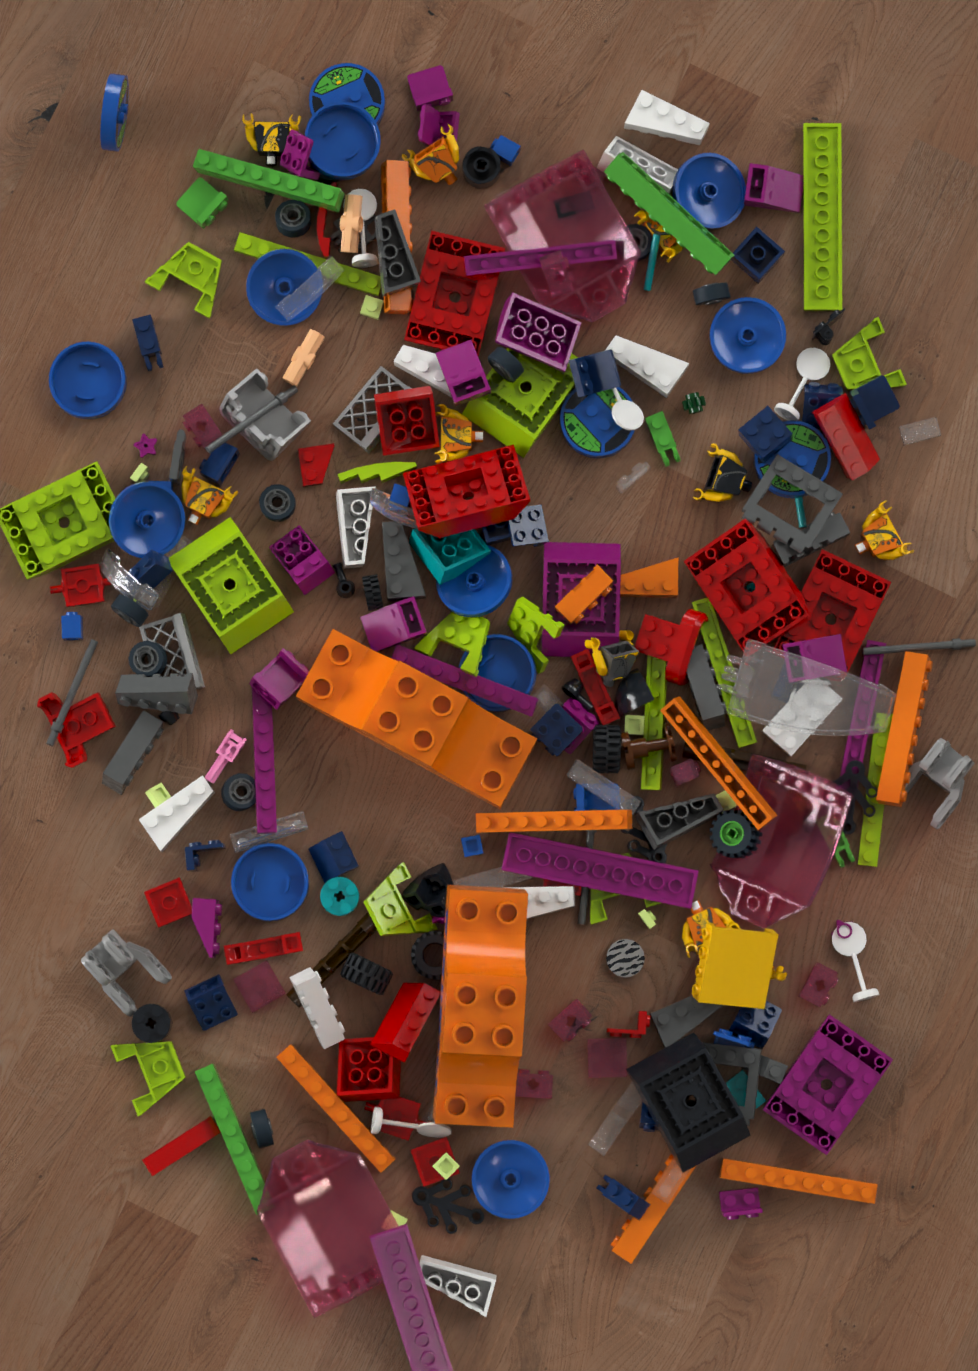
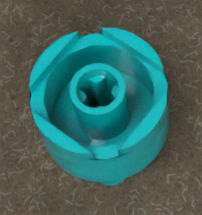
(345, 905)

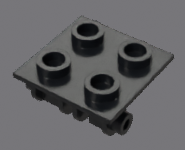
(823, 331)

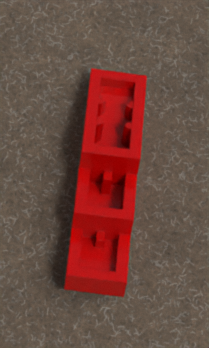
(181, 1146)

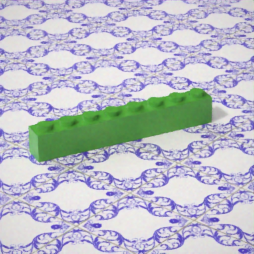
(268, 180)
(668, 213)
(232, 1133)

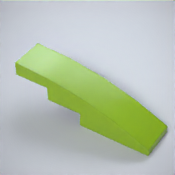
(385, 471)

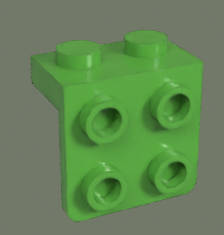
(202, 202)

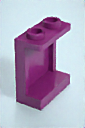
(280, 679)

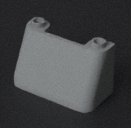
(272, 431)

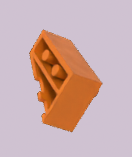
(652, 581)
(584, 595)

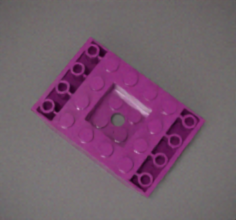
(562, 571)
(852, 1068)

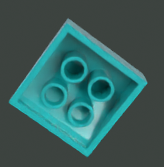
(448, 555)

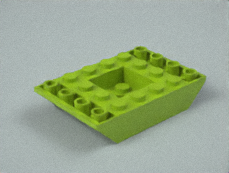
(519, 415)
(34, 526)
(236, 613)

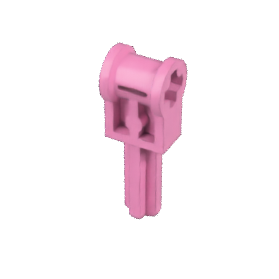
(227, 752)

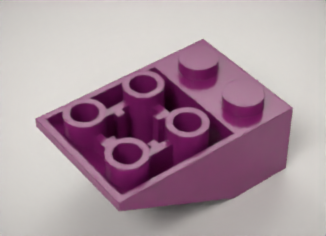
(773, 188)
(463, 373)
(302, 560)
(394, 624)
(823, 650)
(205, 917)

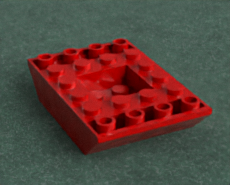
(434, 317)
(489, 477)
(722, 574)
(846, 593)

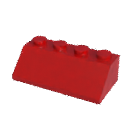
(846, 437)
(405, 1019)

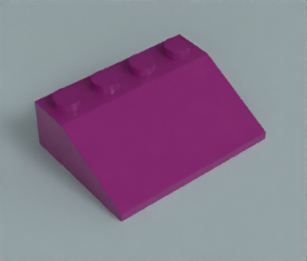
(537, 331)

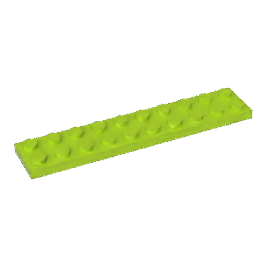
(822, 216)

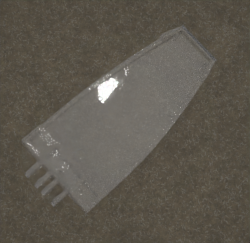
(804, 694)

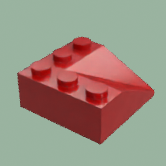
(406, 420)
(366, 1072)

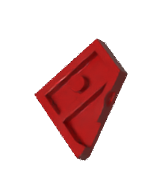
(314, 463)

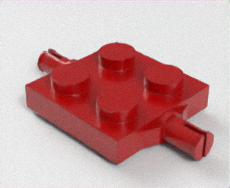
(81, 585)
(398, 1110)

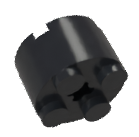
(485, 157)
(142, 1017)

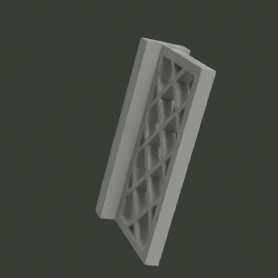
(372, 437)
(185, 646)

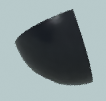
(632, 693)
(429, 890)

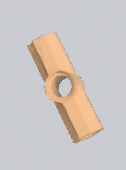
(351, 223)
(303, 357)

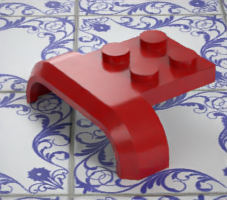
(671, 642)
(83, 722)

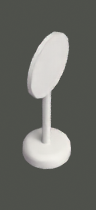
(368, 209)
(812, 365)
(626, 413)
(851, 947)
(426, 1129)

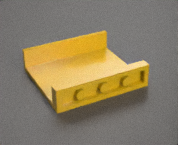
(734, 966)

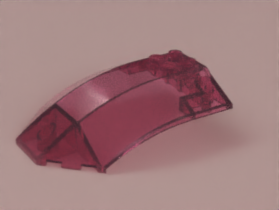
(529, 220)
(793, 848)
(320, 1218)

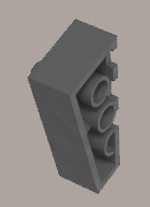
(395, 259)
(832, 531)
(400, 567)
(704, 689)
(158, 692)
(132, 752)
(672, 821)
(680, 1018)

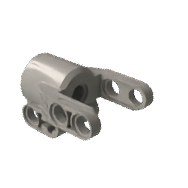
(946, 770)
(112, 958)

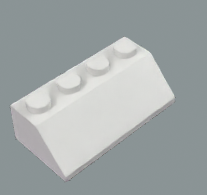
(658, 170)

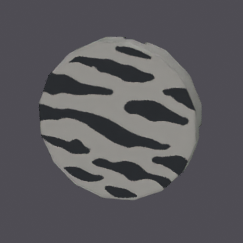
(625, 958)

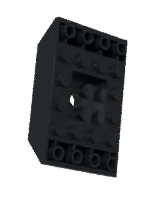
(689, 1131)

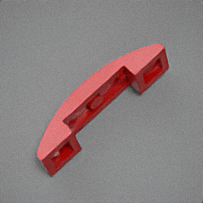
(324, 243)
(594, 687)
(263, 948)

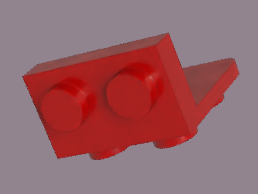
(643, 1022)

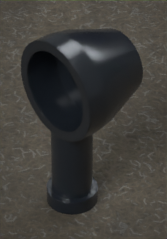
(342, 581)
(573, 689)
(169, 717)

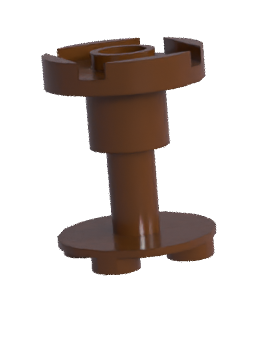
(640, 747)

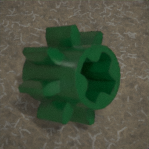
(694, 403)

